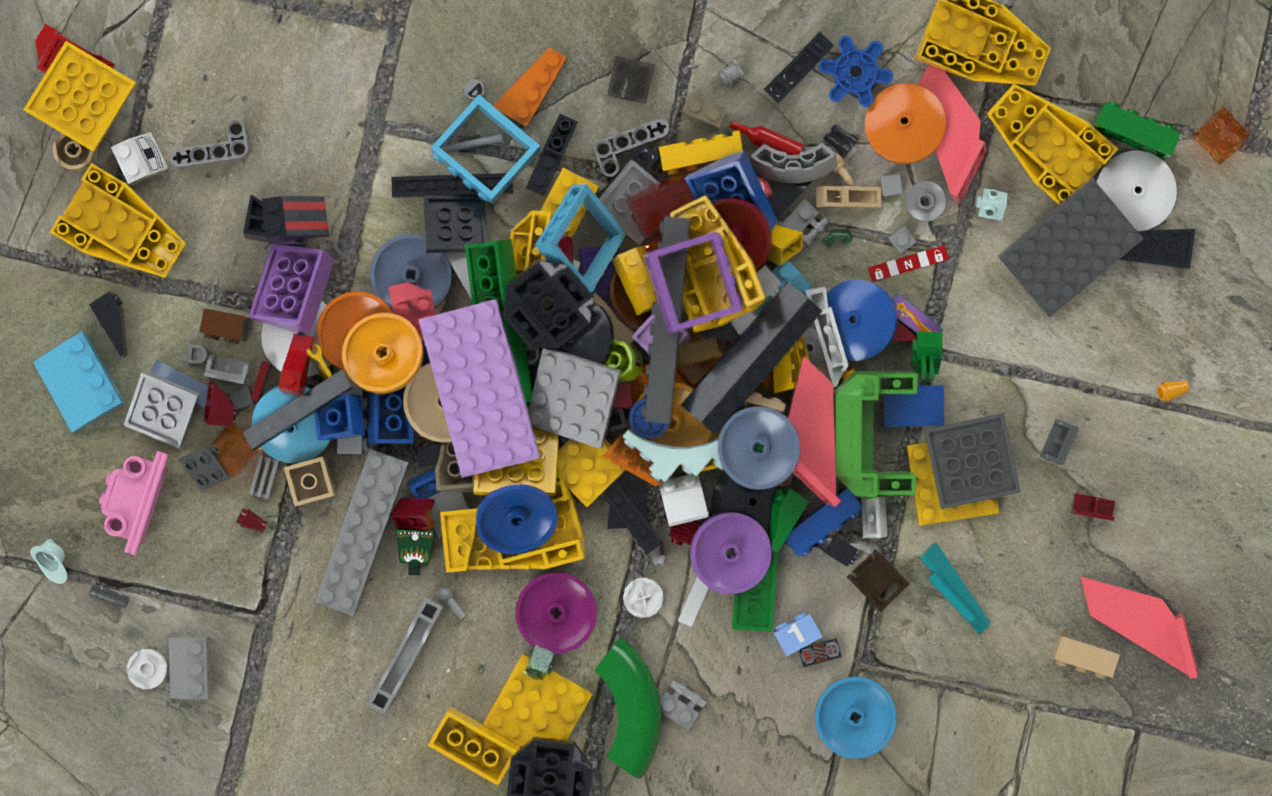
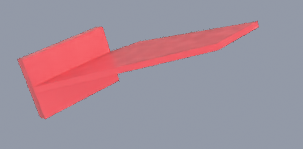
(961, 147)
(814, 420)
(1144, 621)

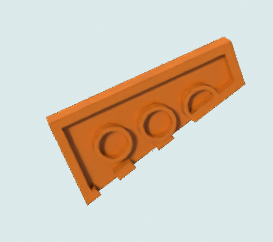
(530, 89)

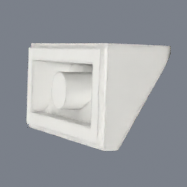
(874, 517)

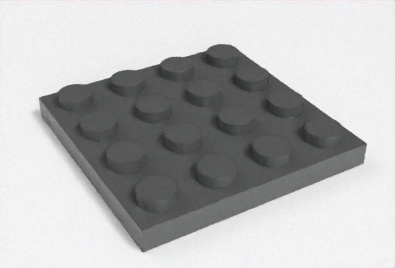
(972, 461)

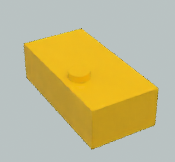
(473, 745)

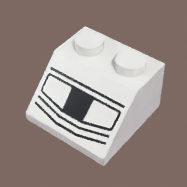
(139, 158)

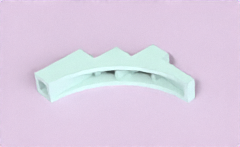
(668, 458)

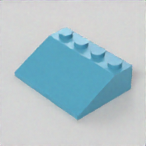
(78, 381)

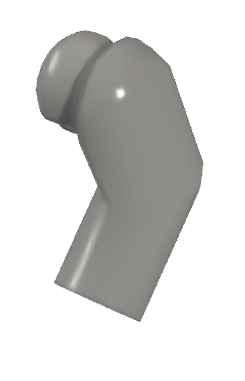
(658, 559)

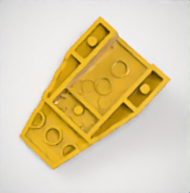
(703, 281)
(562, 548)

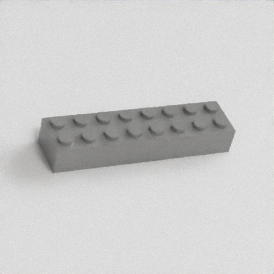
(362, 532)

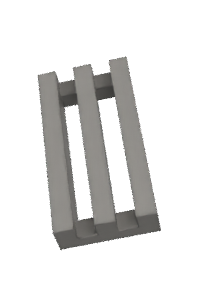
(256, 475)

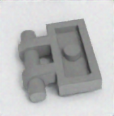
(801, 217)
(678, 710)

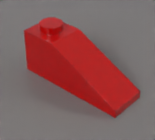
(296, 366)

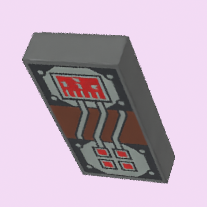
(820, 652)

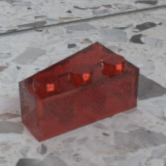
(658, 201)

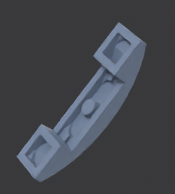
(173, 375)

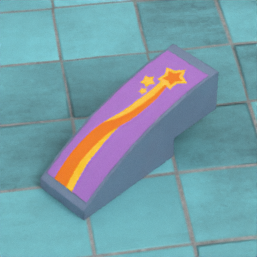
(912, 317)

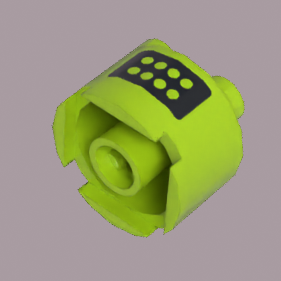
(627, 359)

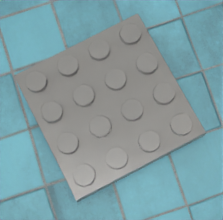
(573, 397)

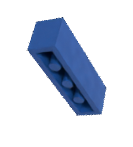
(822, 522)

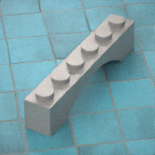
(405, 655)

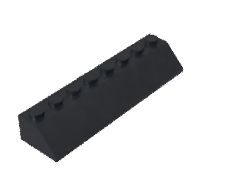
(751, 358)

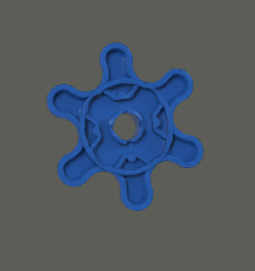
(850, 58)

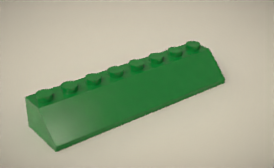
(489, 270)

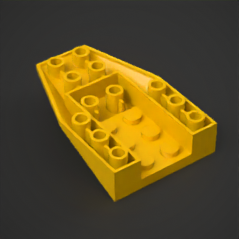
(982, 43)

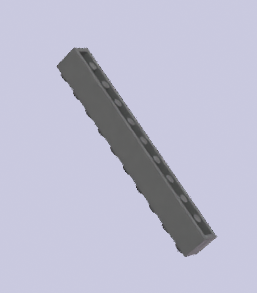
(665, 345)

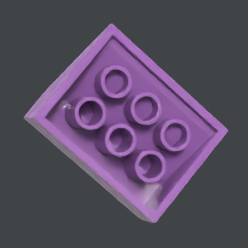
(292, 287)

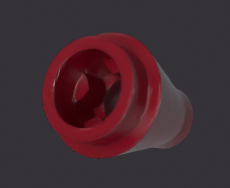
(250, 520)

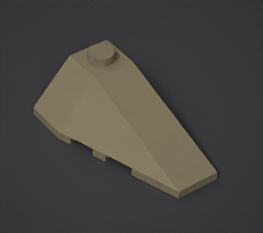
(448, 472)

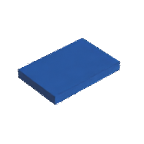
(917, 409)

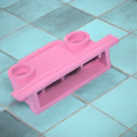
(132, 498)

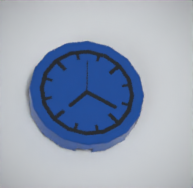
(640, 426)

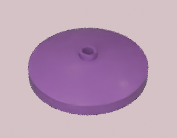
(744, 565)

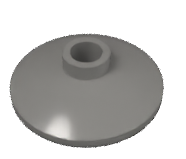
(936, 200)

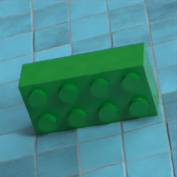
(1136, 130)

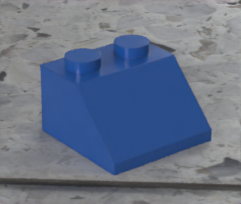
(340, 418)

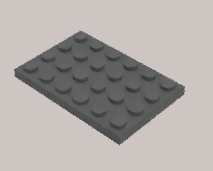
(1070, 247)

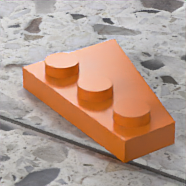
(630, 460)

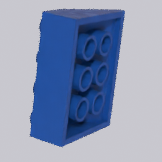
(731, 178)

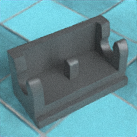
(1059, 442)

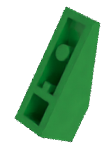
(784, 515)

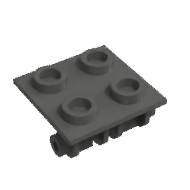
(205, 467)

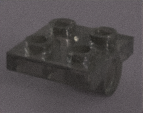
(631, 80)

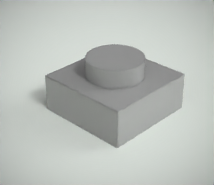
(901, 240)

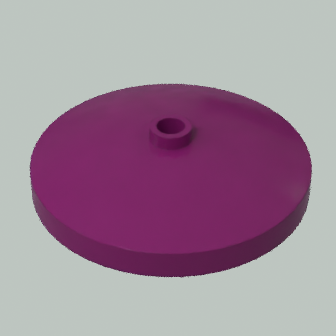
(553, 632)

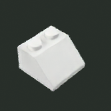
(683, 499)

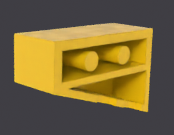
(787, 370)

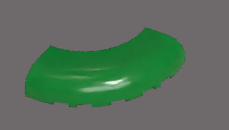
(636, 706)

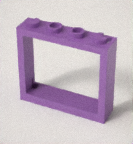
(662, 291)

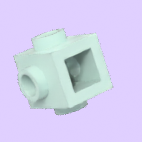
(992, 204)

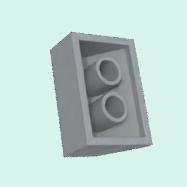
(190, 667)

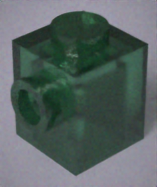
(539, 663)

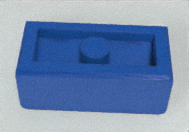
(424, 485)

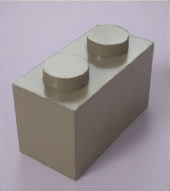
(704, 111)

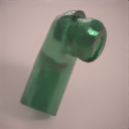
(838, 234)

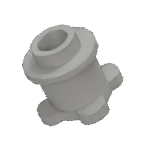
(731, 73)

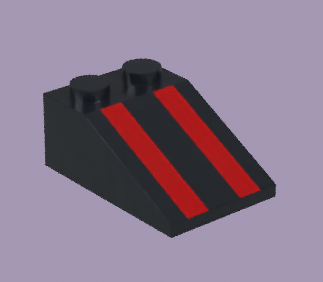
(295, 218)

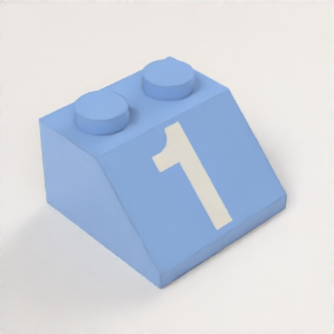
(797, 633)

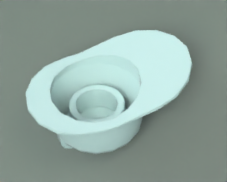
(50, 560)

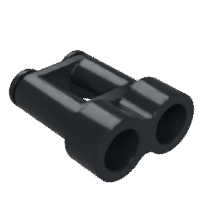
(847, 143)

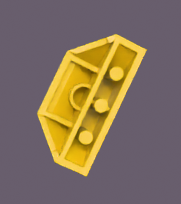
(525, 236)

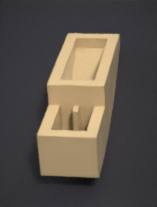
(848, 197)

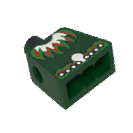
(414, 548)

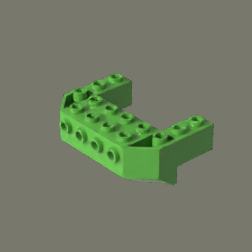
(854, 432)

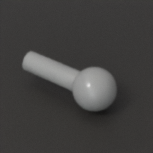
(446, 596)

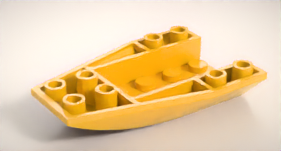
(1050, 142)
(117, 225)

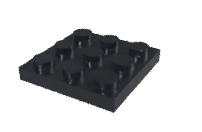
(453, 222)

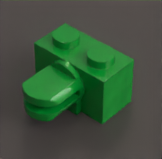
(927, 354)

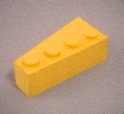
(698, 152)

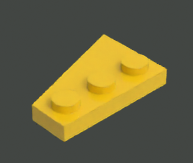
(458, 538)

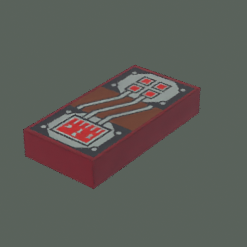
(261, 380)

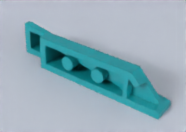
(953, 588)

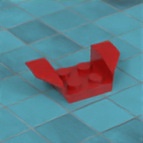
(49, 44)

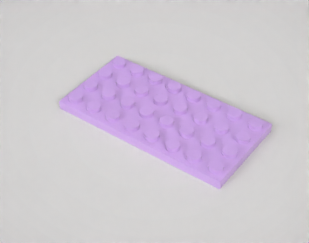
(479, 388)

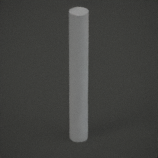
(473, 143)

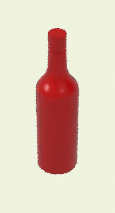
(761, 135)

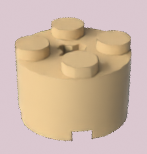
(63, 154)

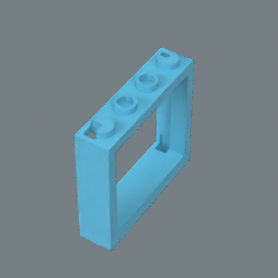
(509, 127)
(560, 221)

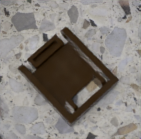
(875, 577)

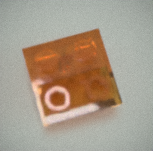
(1221, 135)

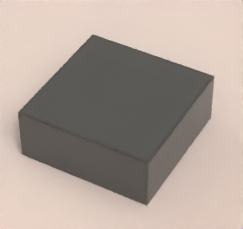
(241, 397)

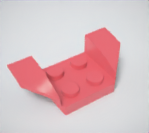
(412, 303)

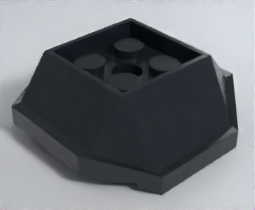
(547, 325)
(554, 757)

